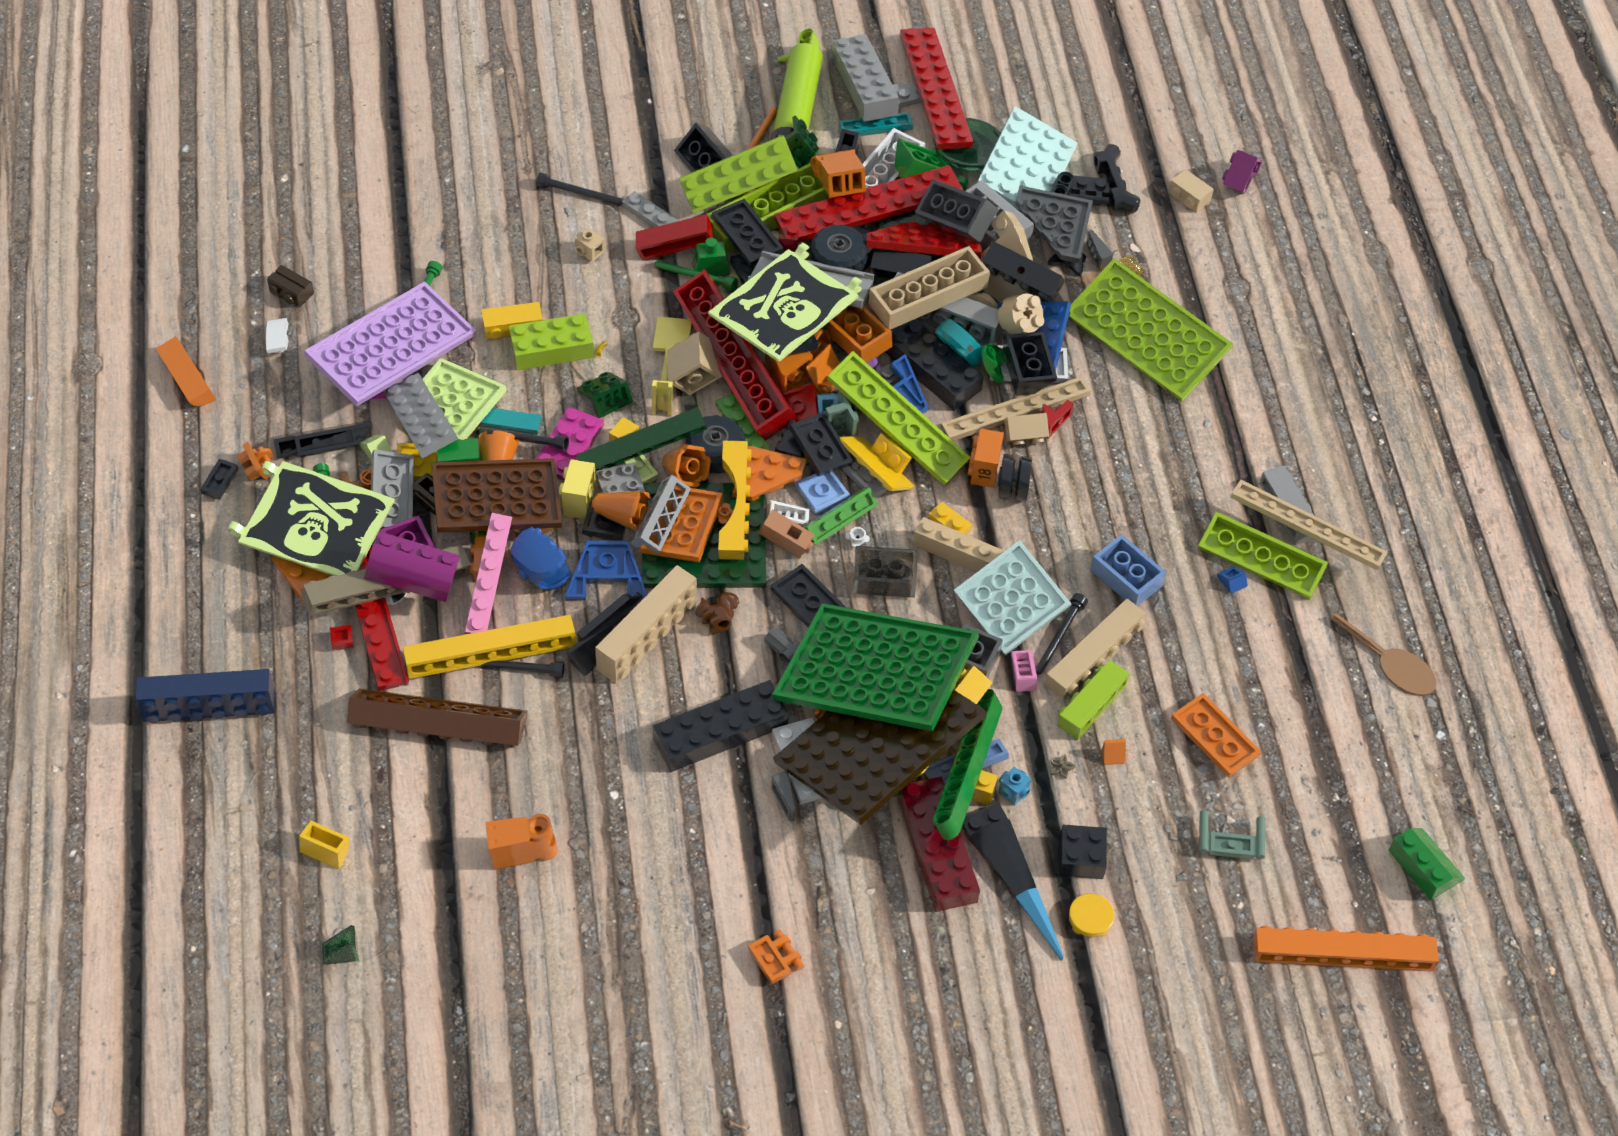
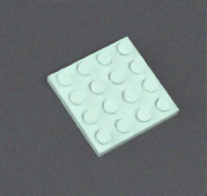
(1012, 597)

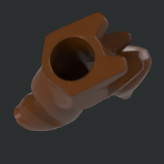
(720, 614)

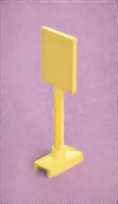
(667, 334)

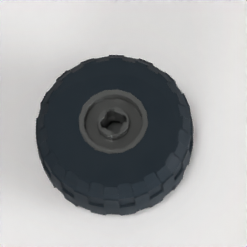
(839, 247)
(718, 430)

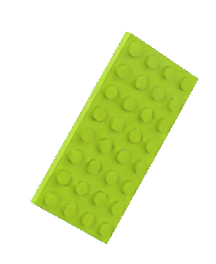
(1148, 329)

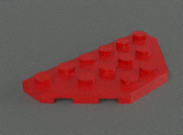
(920, 239)

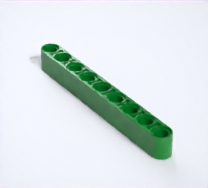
(967, 769)

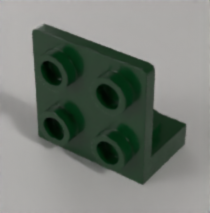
(801, 143)
(606, 393)

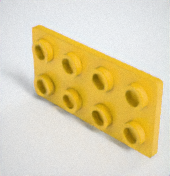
(883, 460)

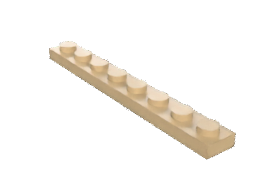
(1023, 405)
(1309, 525)

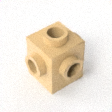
(589, 244)

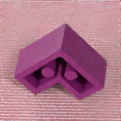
(1241, 171)

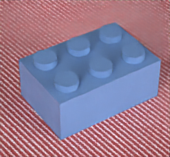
(1128, 570)

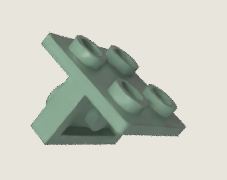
(843, 417)

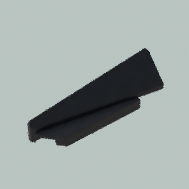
(320, 439)
(583, 654)

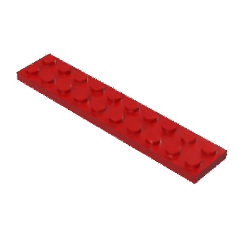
(936, 88)
(863, 207)

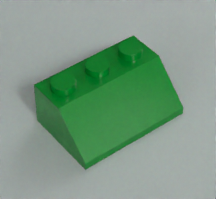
(915, 159)
(1425, 862)

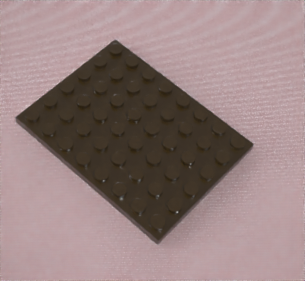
(868, 761)

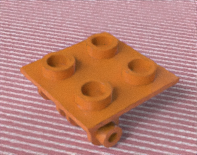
(821, 367)

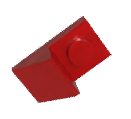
(1058, 416)

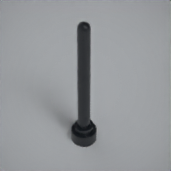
(544, 180)
(559, 442)
(1078, 603)
(555, 669)

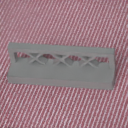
(654, 512)

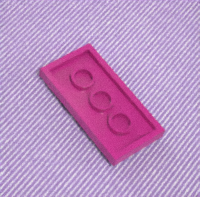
(582, 432)

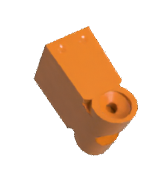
(839, 172)
(520, 840)

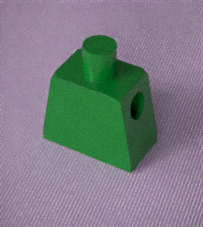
(711, 257)

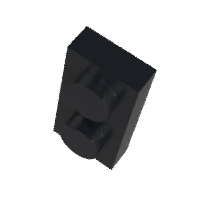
(219, 479)

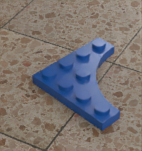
(1055, 321)

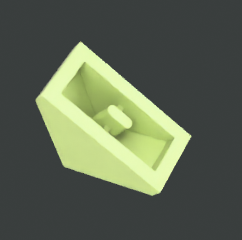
(376, 442)

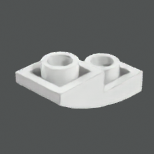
(277, 335)

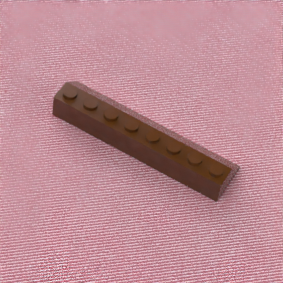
(436, 717)

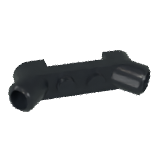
(1119, 197)

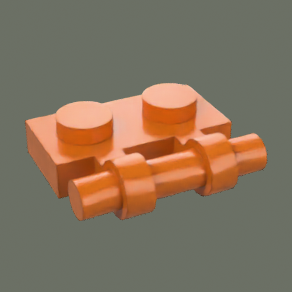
(770, 960)

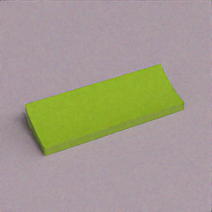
(1263, 555)

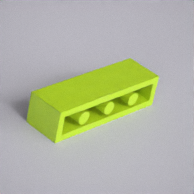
(1092, 699)

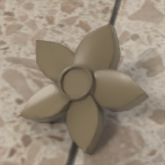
(1062, 766)

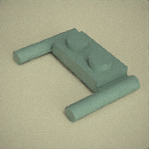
(1232, 844)

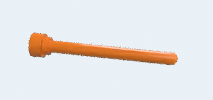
(764, 126)

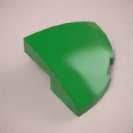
(993, 360)

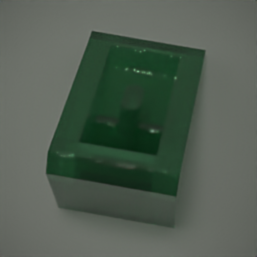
(341, 947)

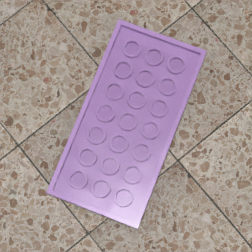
(389, 343)

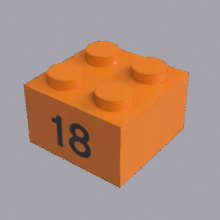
(985, 457)

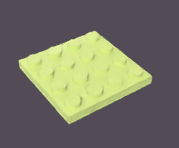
(462, 395)

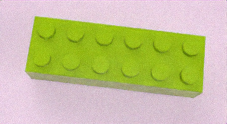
(738, 174)

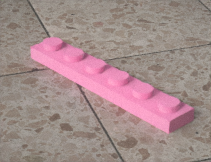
(488, 573)

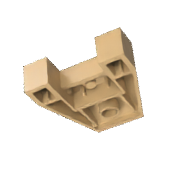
(1014, 238)

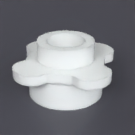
(857, 532)

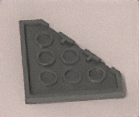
(1057, 218)

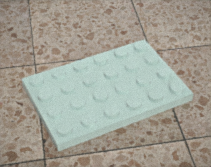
(1027, 156)

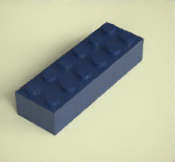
(205, 695)

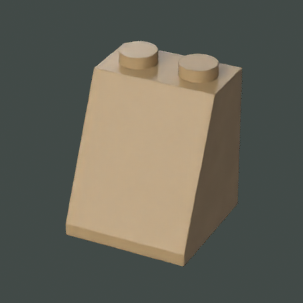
(692, 364)

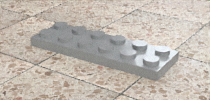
(420, 415)

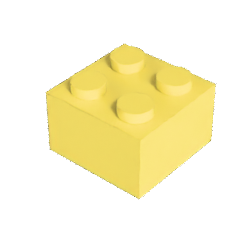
(577, 488)

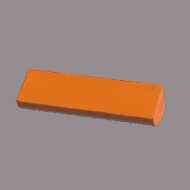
(185, 373)

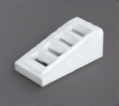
(787, 509)

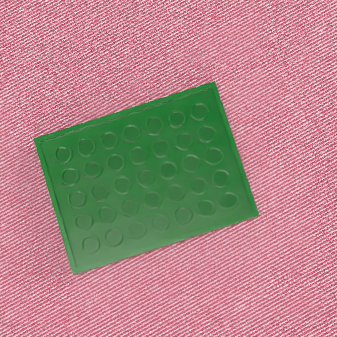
(876, 666)

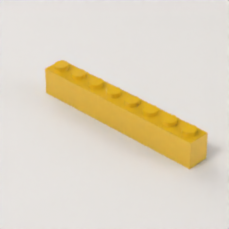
(489, 645)

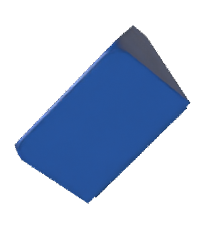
(1233, 579)

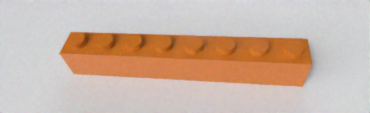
(1345, 949)

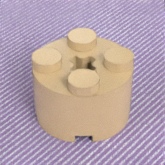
(1021, 314)

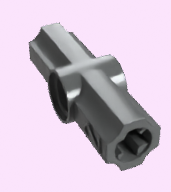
(781, 644)

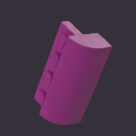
(411, 566)

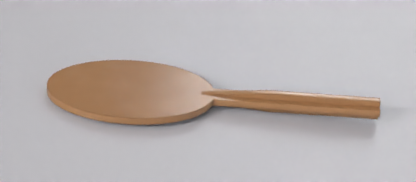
(1398, 665)

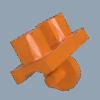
(256, 458)

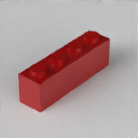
(673, 237)

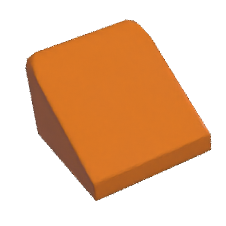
(1114, 751)

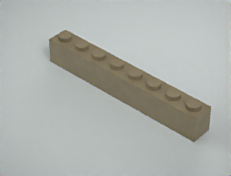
(354, 589)

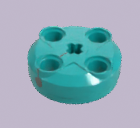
(960, 342)

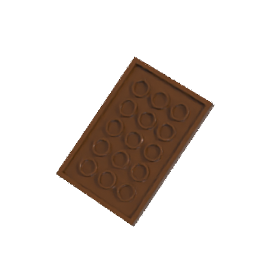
(514, 488)

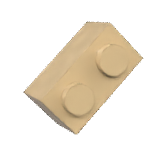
(1190, 190)
(1026, 427)

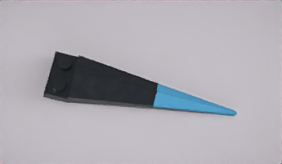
(996, 841)

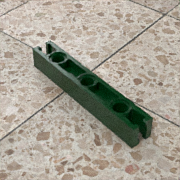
(645, 440)

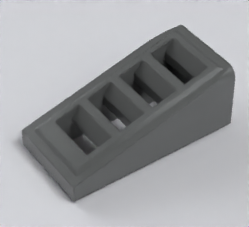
(1100, 252)
(782, 789)

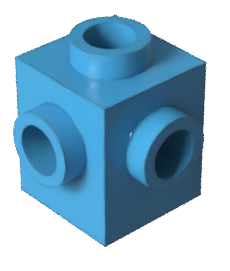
(1014, 785)

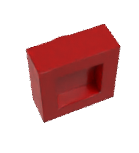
(341, 637)

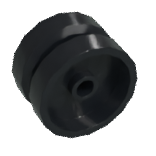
(1014, 477)

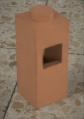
(787, 534)

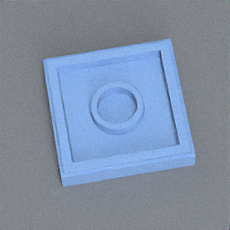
(822, 491)

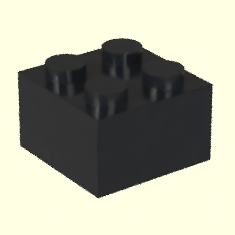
(1083, 851)

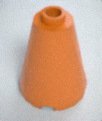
(497, 446)
(623, 507)

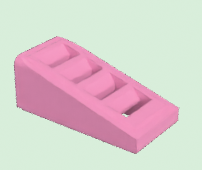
(1022, 680)

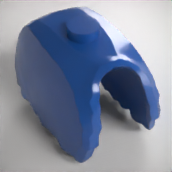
(539, 560)

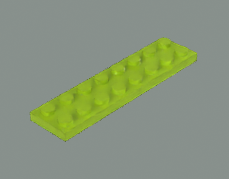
(898, 418)

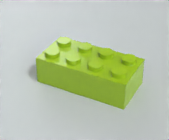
(551, 341)

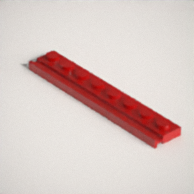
(381, 641)

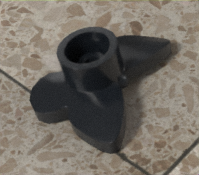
(1075, 267)

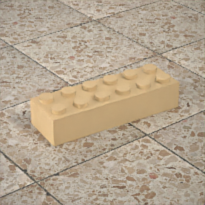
(928, 287)
(646, 624)

